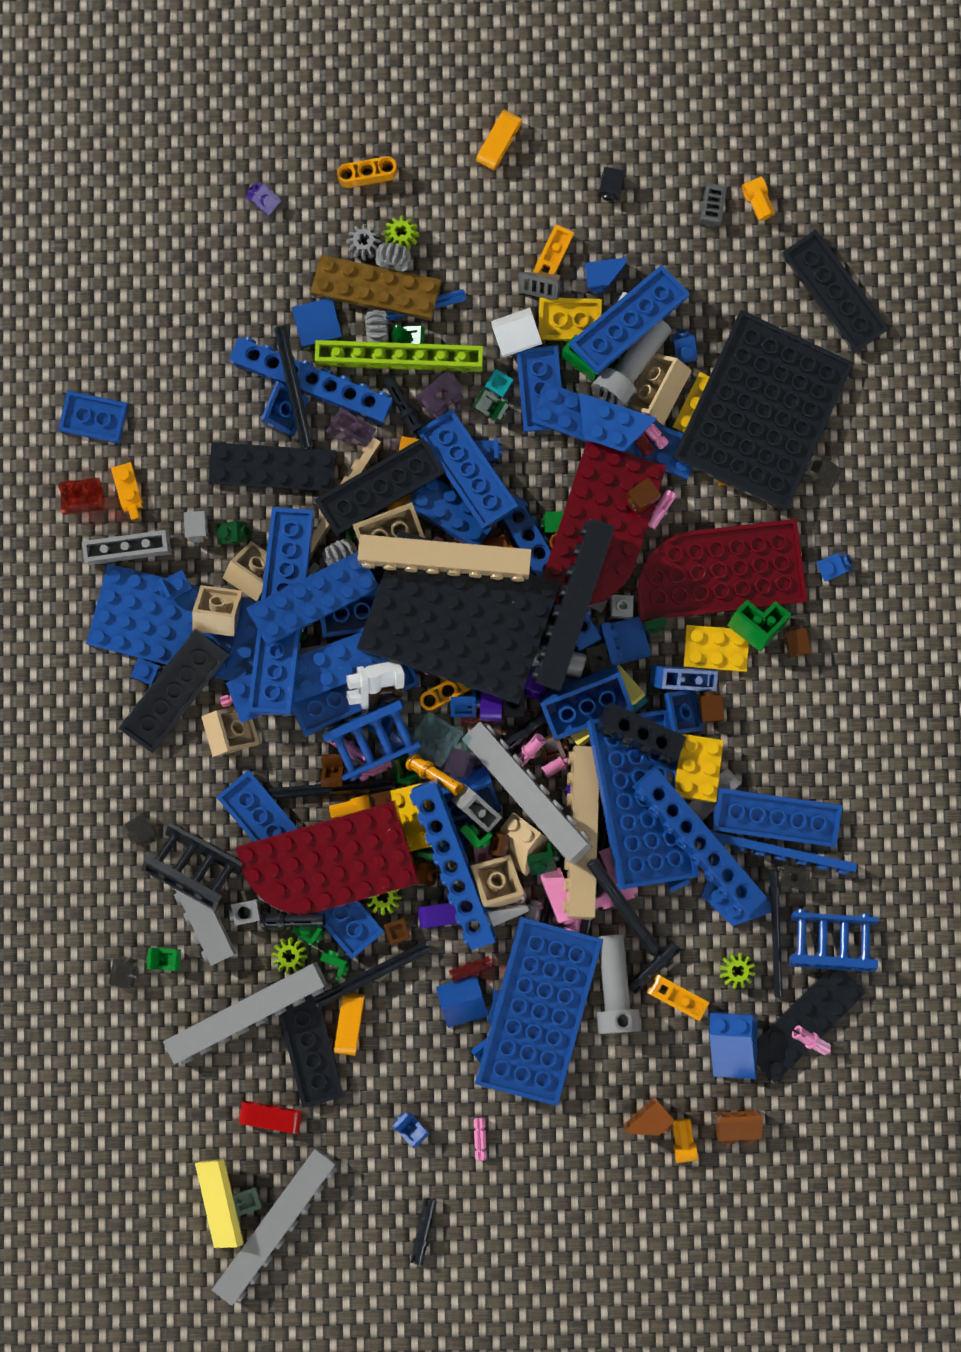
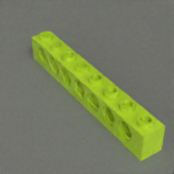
(398, 356)

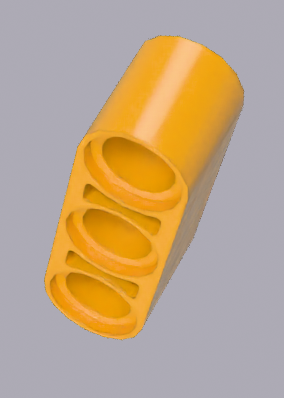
(499, 140)
(358, 167)
(441, 700)
(349, 1024)

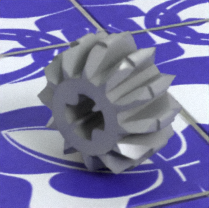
(358, 247)
(393, 256)
(377, 326)
(338, 551)

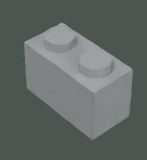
(476, 808)

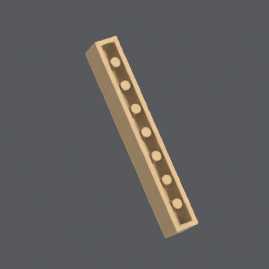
(444, 557)
(584, 810)

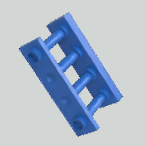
(355, 725)
(822, 960)

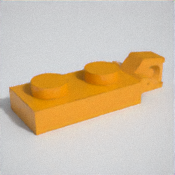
(128, 489)

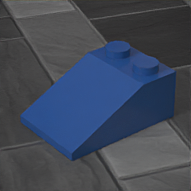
(734, 1044)

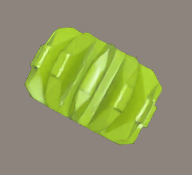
(400, 226)
(382, 904)
(284, 960)
(737, 978)

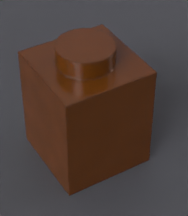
(642, 496)
(796, 642)
(711, 707)

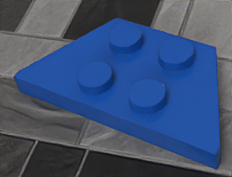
(611, 423)
(723, 905)

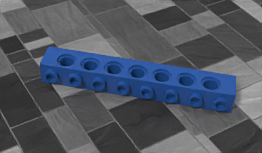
(378, 413)
(537, 566)
(751, 894)
(473, 937)

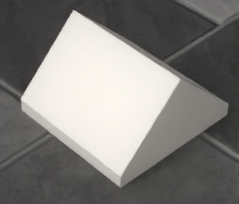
(516, 332)

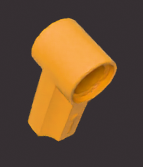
(757, 193)
(351, 806)
(684, 1146)

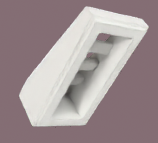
(504, 913)

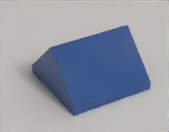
(279, 410)
(683, 711)
(462, 1001)

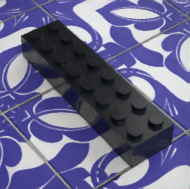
(574, 603)

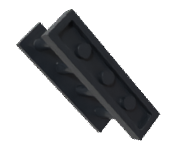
(191, 886)

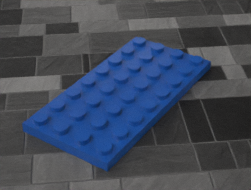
(142, 624)
(638, 842)
(538, 1011)

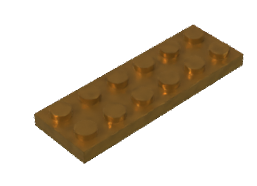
(376, 287)

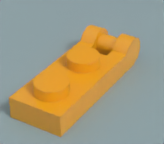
(554, 250)
(679, 997)

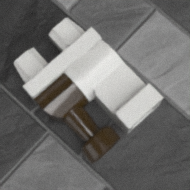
(373, 684)

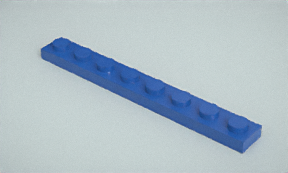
(782, 853)

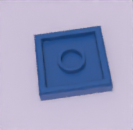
(316, 322)

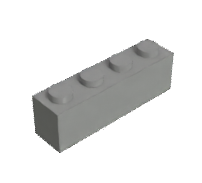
(126, 547)
(207, 928)

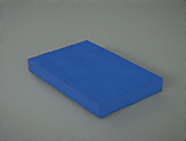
(93, 417)

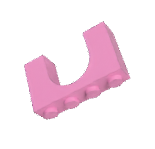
(554, 881)

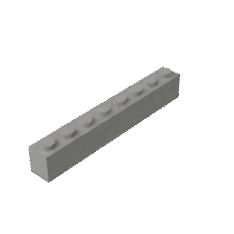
(527, 793)
(246, 1012)
(274, 1225)

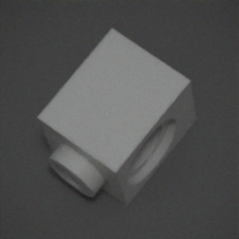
(196, 526)
(620, 607)
(253, 906)

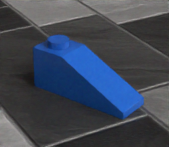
(683, 678)

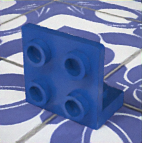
(625, 640)

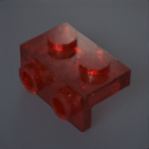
(81, 496)

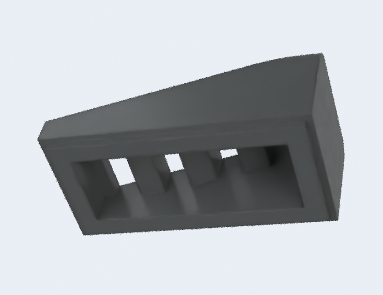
(712, 220)
(538, 291)

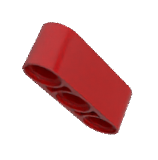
(270, 1117)

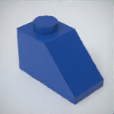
(603, 273)

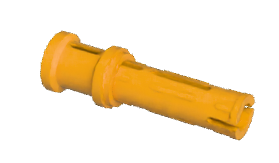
(427, 770)

